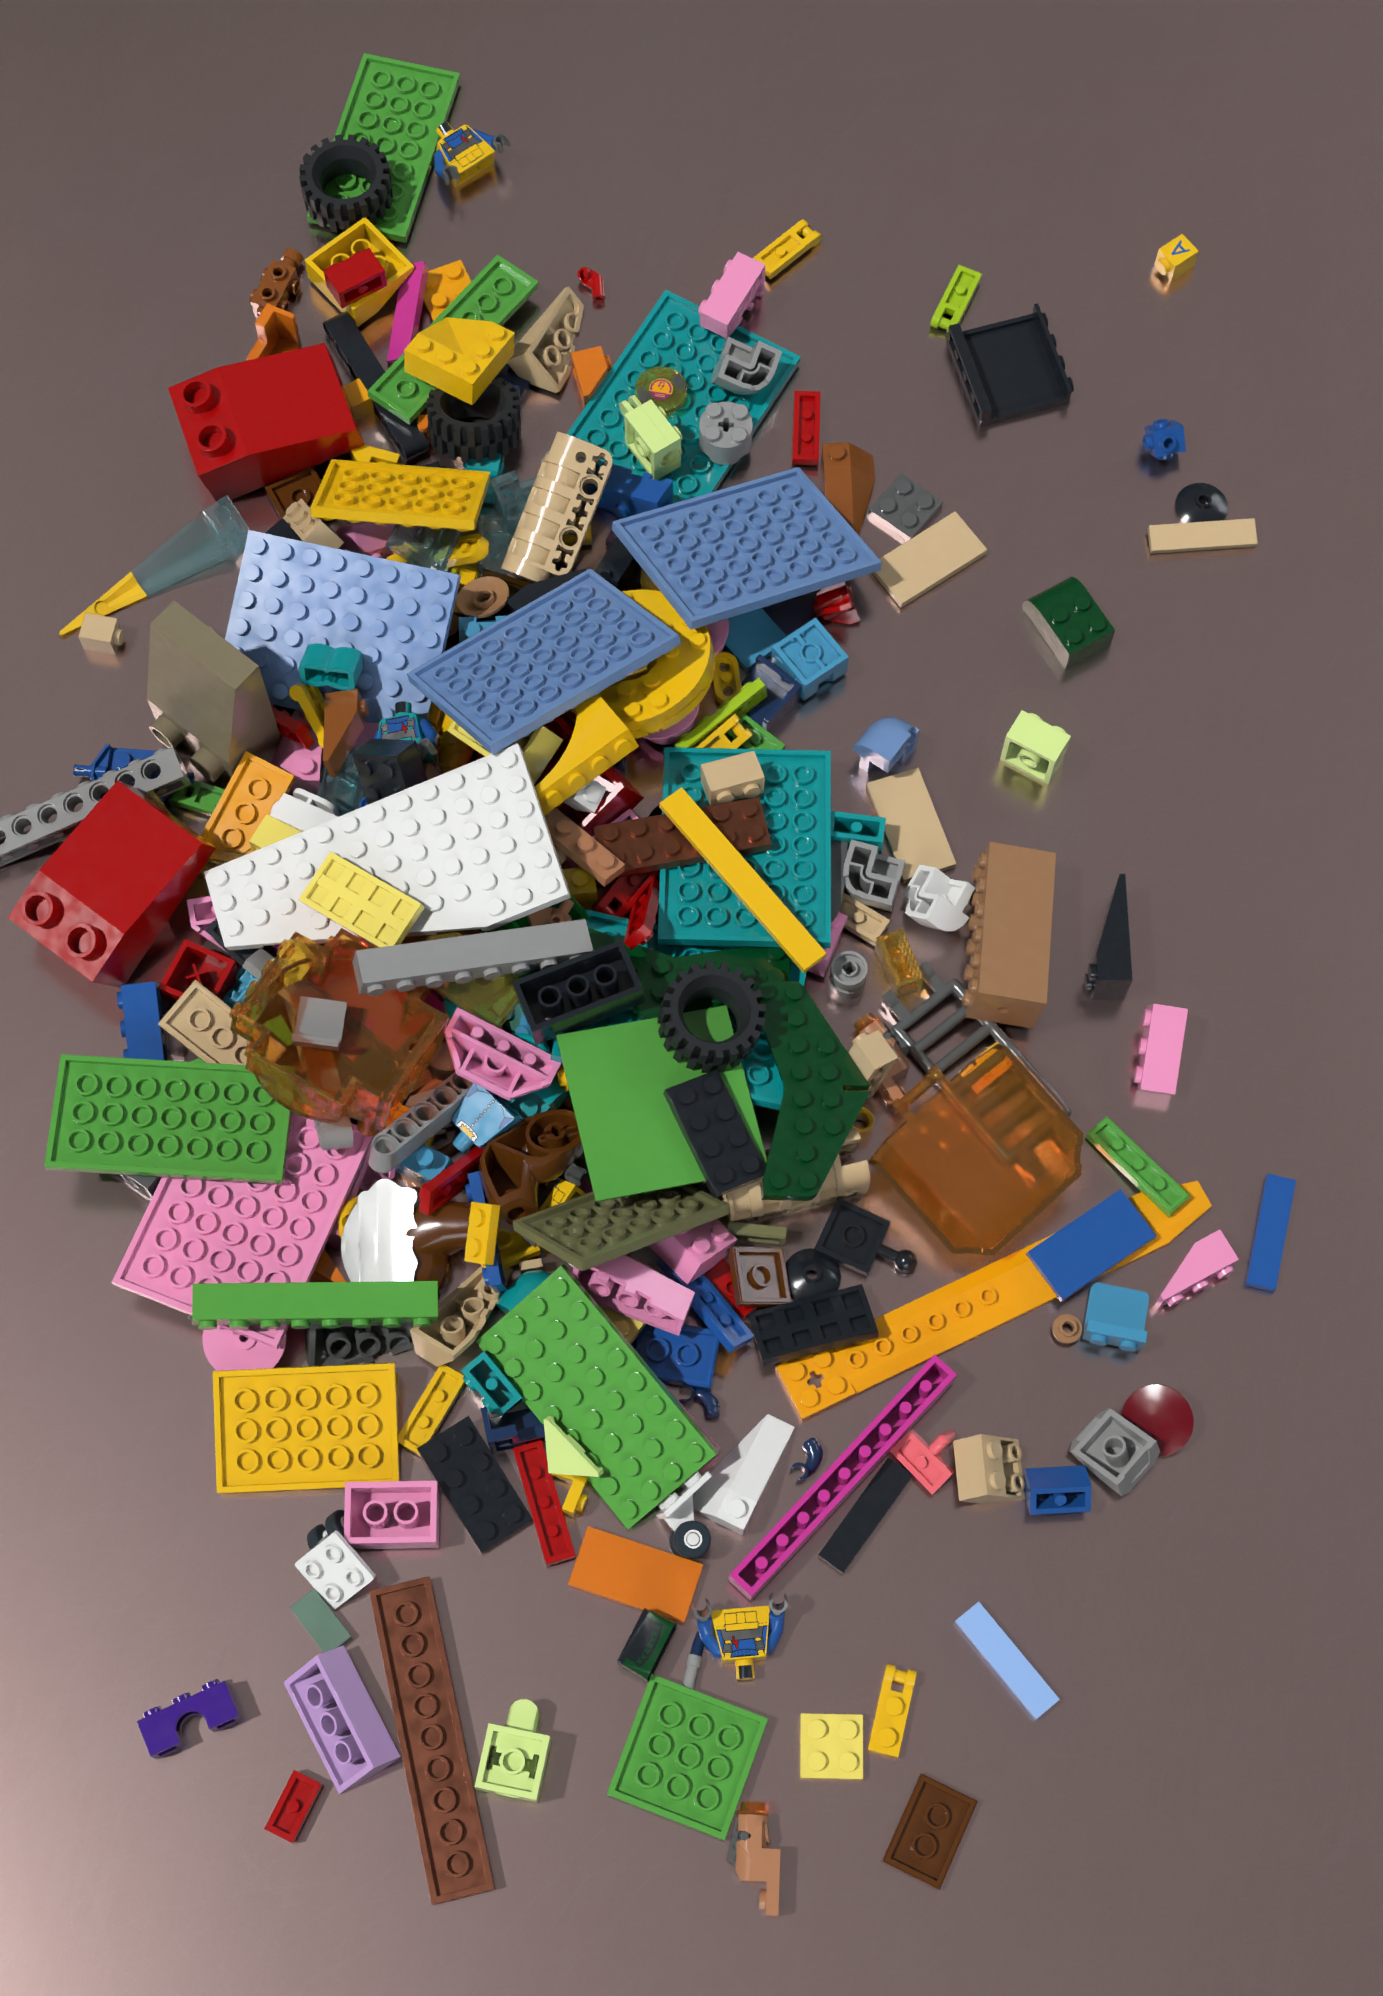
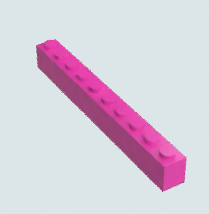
(842, 1478)

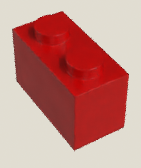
(355, 277)

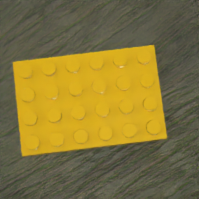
(401, 495)
(305, 1427)

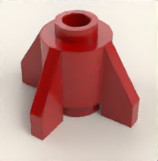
(834, 604)

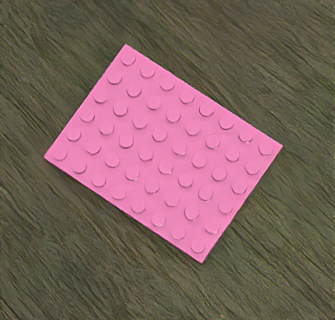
(242, 1228)

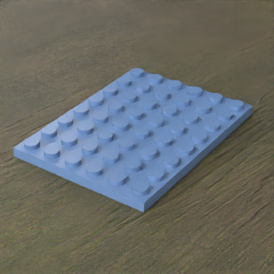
(745, 547)
(325, 595)
(543, 660)

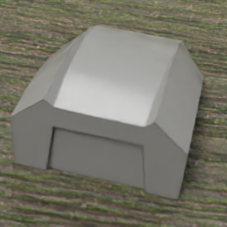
(1115, 1450)

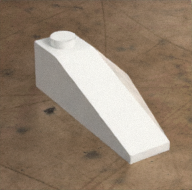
(743, 1476)

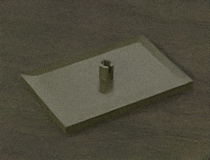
(597, 1232)

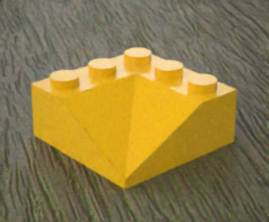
(356, 239)
(459, 356)

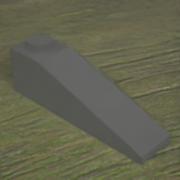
(354, 1345)

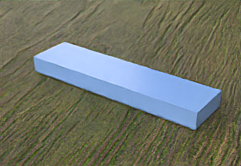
(1007, 1660)

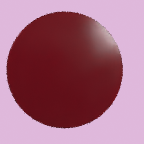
(1161, 1415)

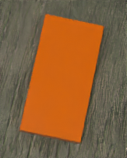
(635, 1574)

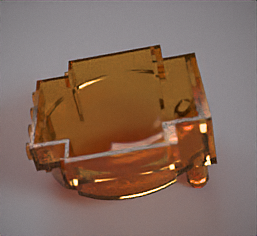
(383, 1041)

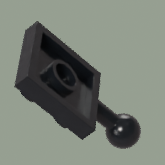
(855, 1237)

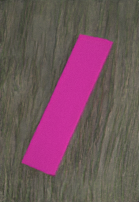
(408, 311)

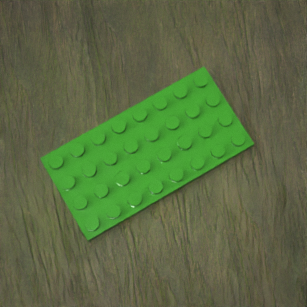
(399, 111)
(165, 1120)
(601, 1392)

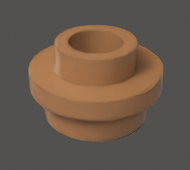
(1061, 1335)

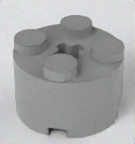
(725, 432)

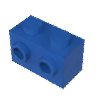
(1058, 1490)

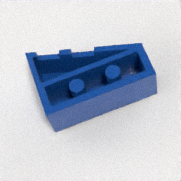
(632, 494)
(141, 1017)

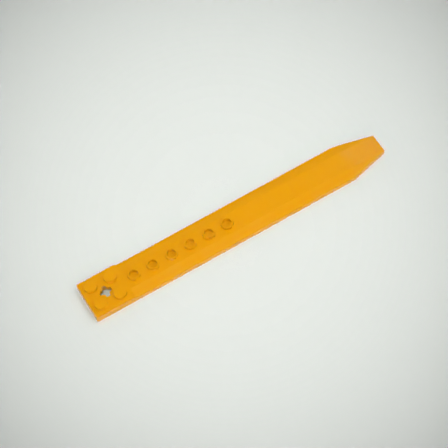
(954, 1316)

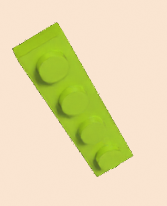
(747, 698)

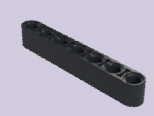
(364, 365)

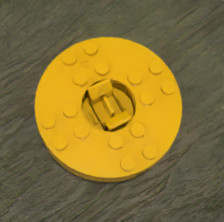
(668, 685)

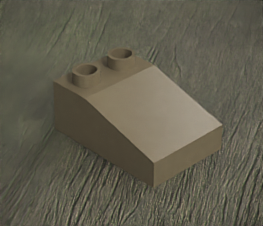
(206, 695)

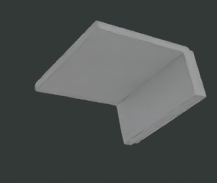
(319, 1023)

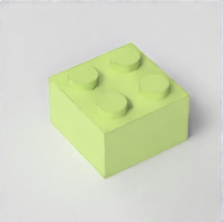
(1035, 747)

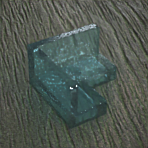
(509, 495)
(499, 533)
(426, 548)

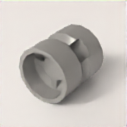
(848, 974)

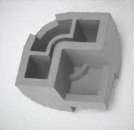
(745, 368)
(872, 876)

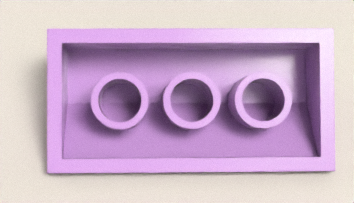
(341, 1718)

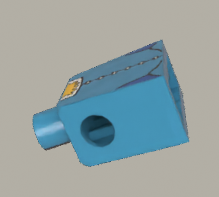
(482, 1118)
(424, 1164)

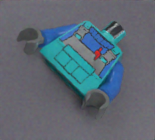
(410, 726)

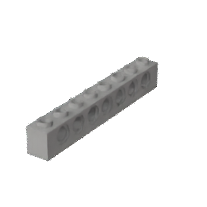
(43, 834)

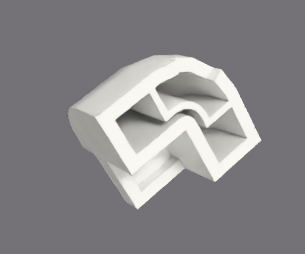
(937, 899)

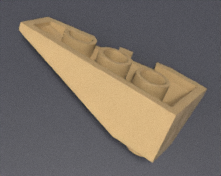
(547, 346)
(458, 1320)

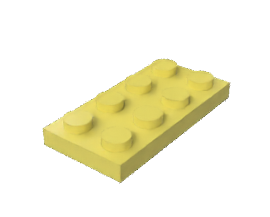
(361, 902)

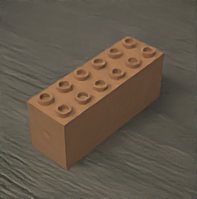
(1010, 935)

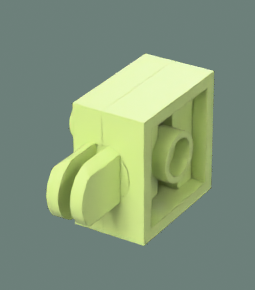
(651, 437)
(515, 1755)

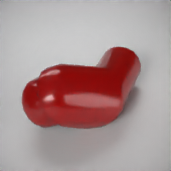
(593, 281)

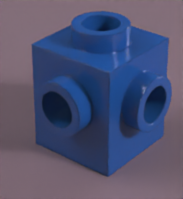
(1164, 438)

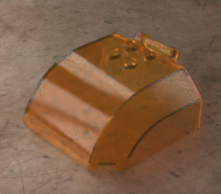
(980, 1153)

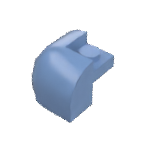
(886, 743)

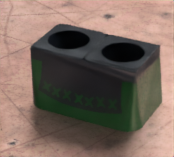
(646, 1644)

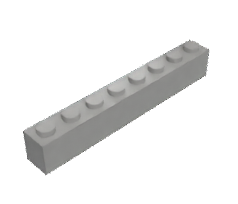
(469, 957)

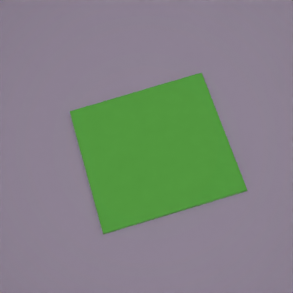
(620, 1105)

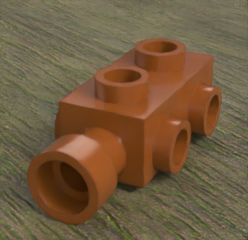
(279, 281)

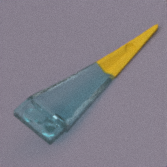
(202, 543)

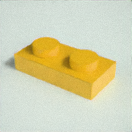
(482, 1233)

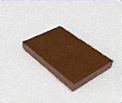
(929, 1831)

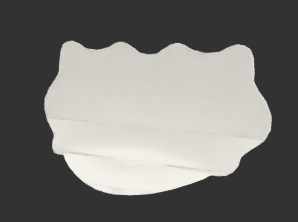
(375, 1235)

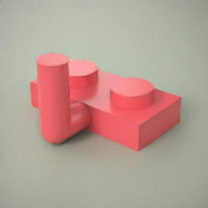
(923, 1458)

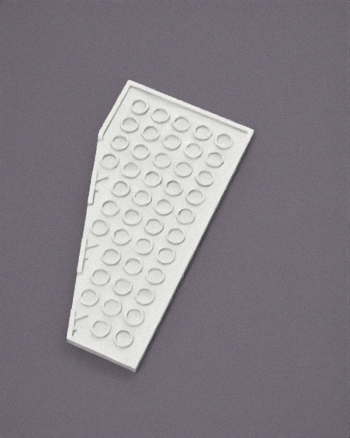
(457, 844)

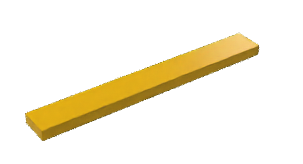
(742, 880)

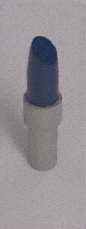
(693, 1662)

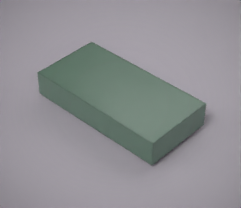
(320, 1621)

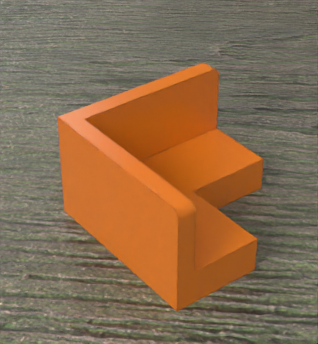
(276, 333)

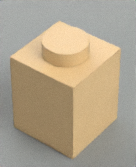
(101, 633)

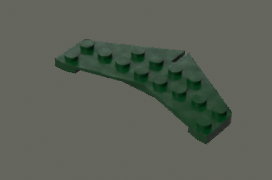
(658, 969)
(814, 1106)

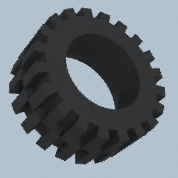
(339, 159)
(480, 438)
(717, 985)

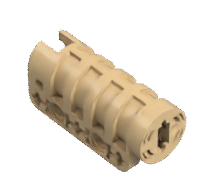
(552, 509)

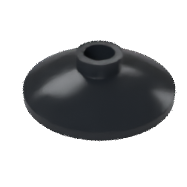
(1191, 510)
(804, 1287)

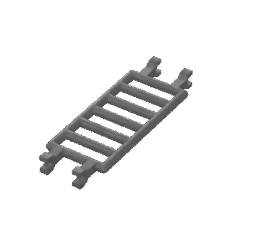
(917, 1049)

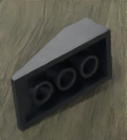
(1111, 966)

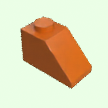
(589, 370)

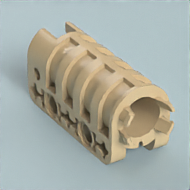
(841, 1182)

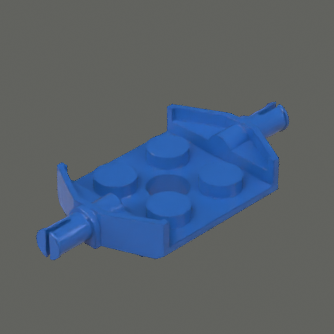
(116, 759)

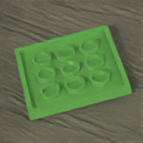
(687, 1757)

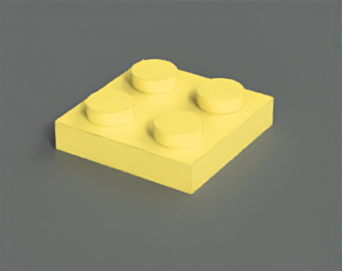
(831, 1746)

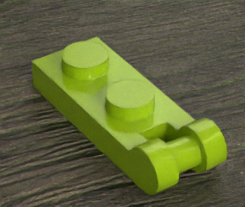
(956, 297)

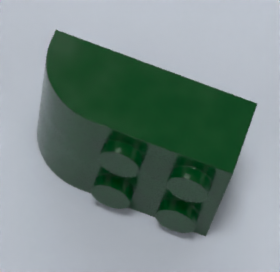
(1069, 621)

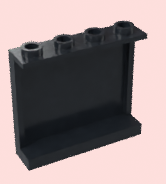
(1010, 367)

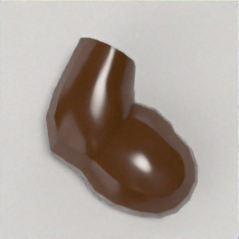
(524, 1158)
(438, 1239)

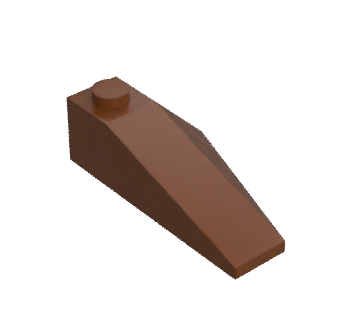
(848, 480)

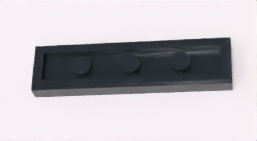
(865, 1515)

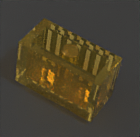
(899, 963)

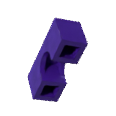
(163, 1726)

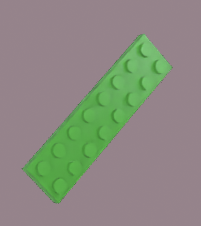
(489, 297)

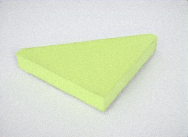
(565, 1454)

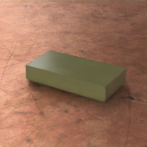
(758, 1233)

